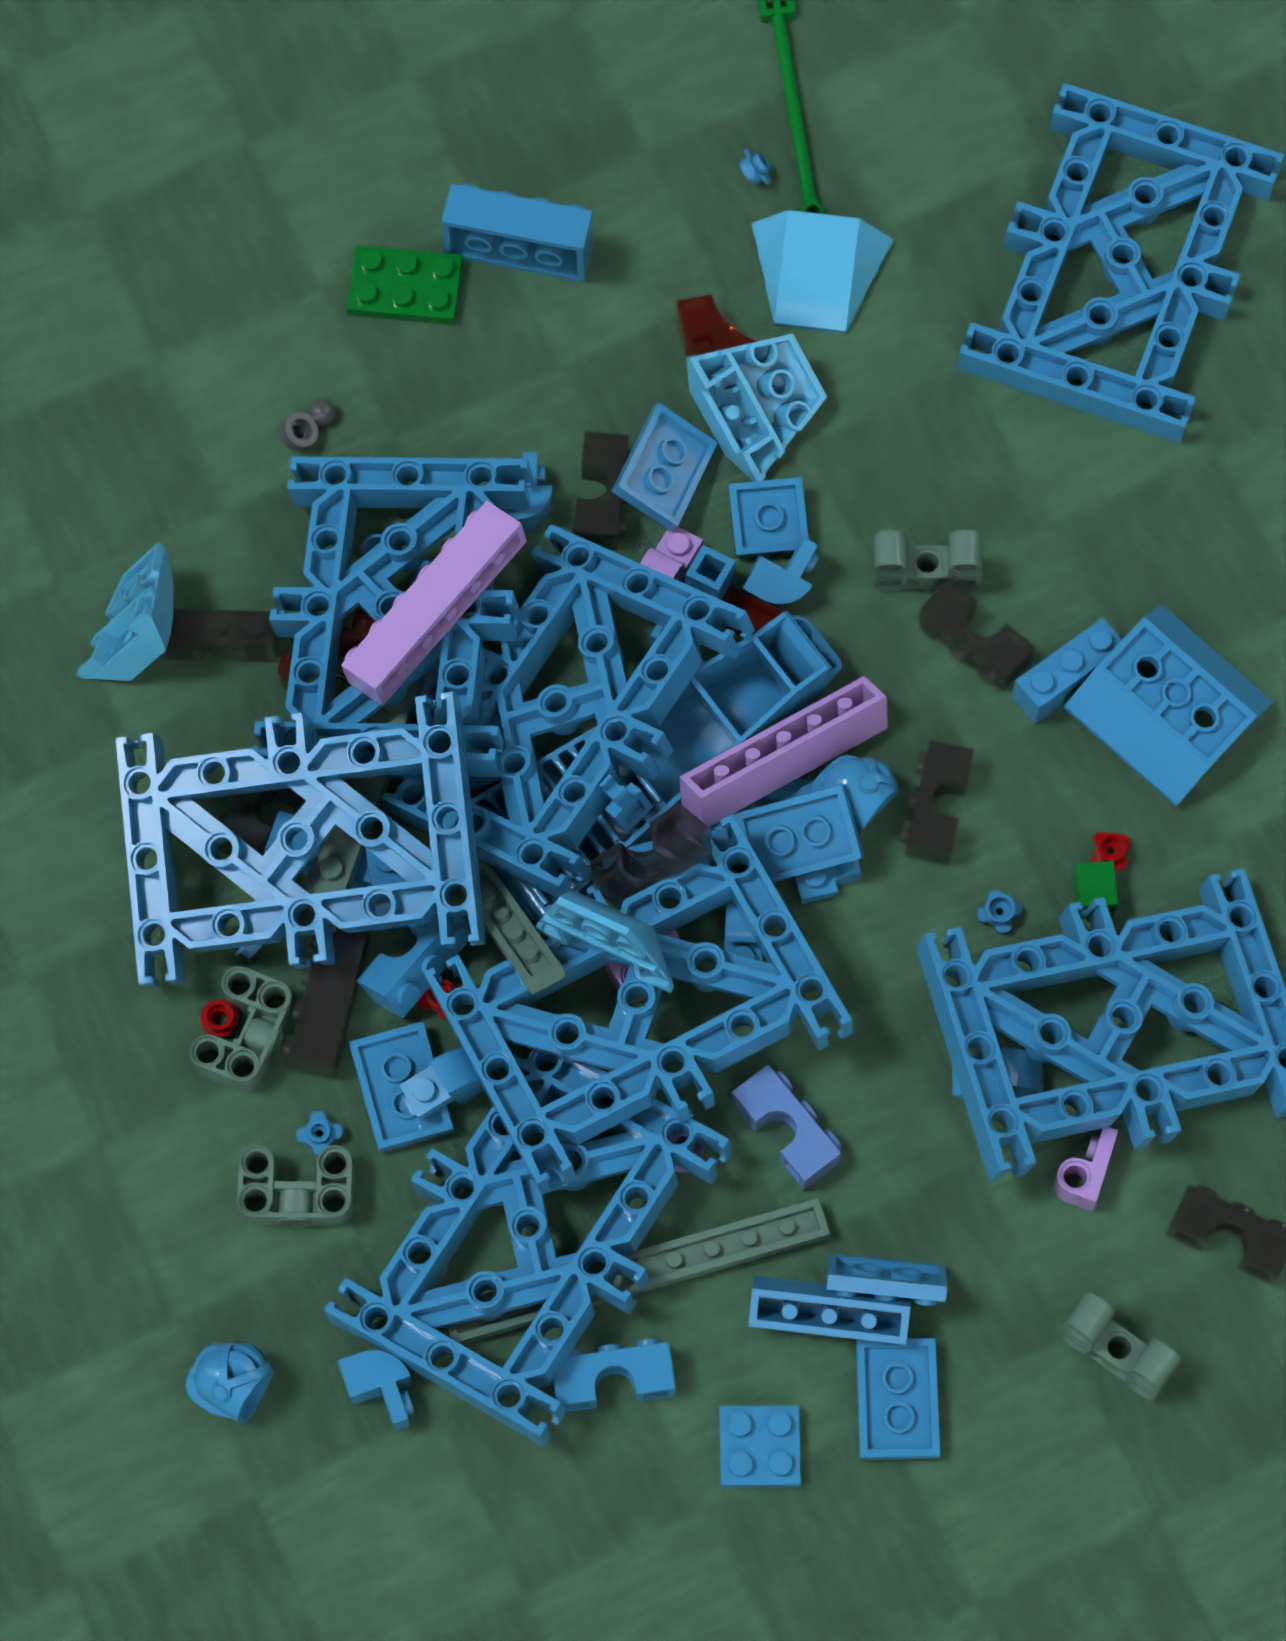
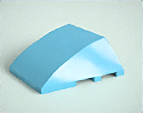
(817, 267)
(755, 399)
(138, 621)
(610, 931)

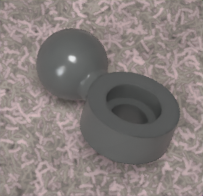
(320, 414)

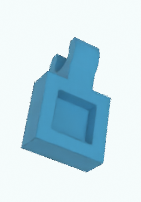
(626, 805)
(823, 883)

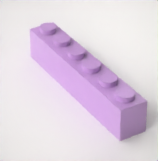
(433, 602)
(784, 751)

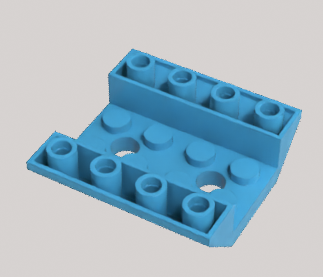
(1153, 718)

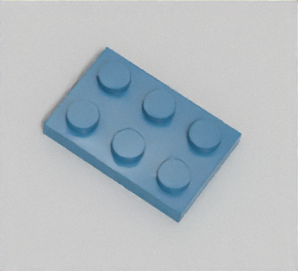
(664, 467)
(803, 833)
(382, 1065)
(886, 1279)
(897, 1400)

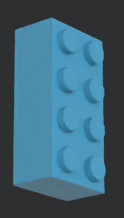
(518, 232)

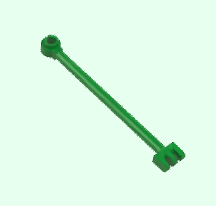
(778, 17)

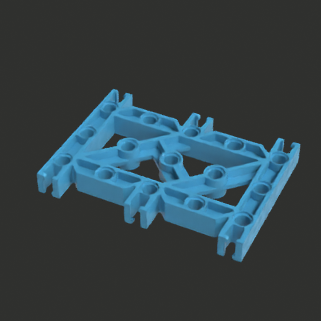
(1042, 352)
(448, 496)
(620, 706)
(269, 878)
(635, 1061)
(1110, 1084)
(561, 1282)

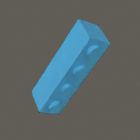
(814, 1310)

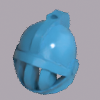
(867, 783)
(230, 1379)

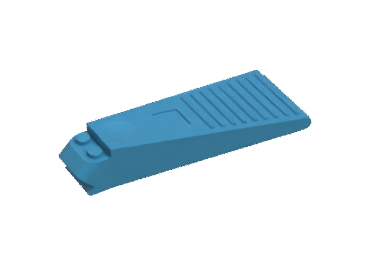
(721, 707)

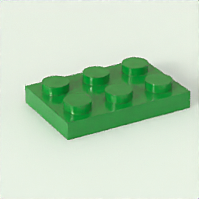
(404, 285)

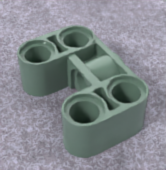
(898, 564)
(258, 1038)
(295, 1202)
(1092, 1330)

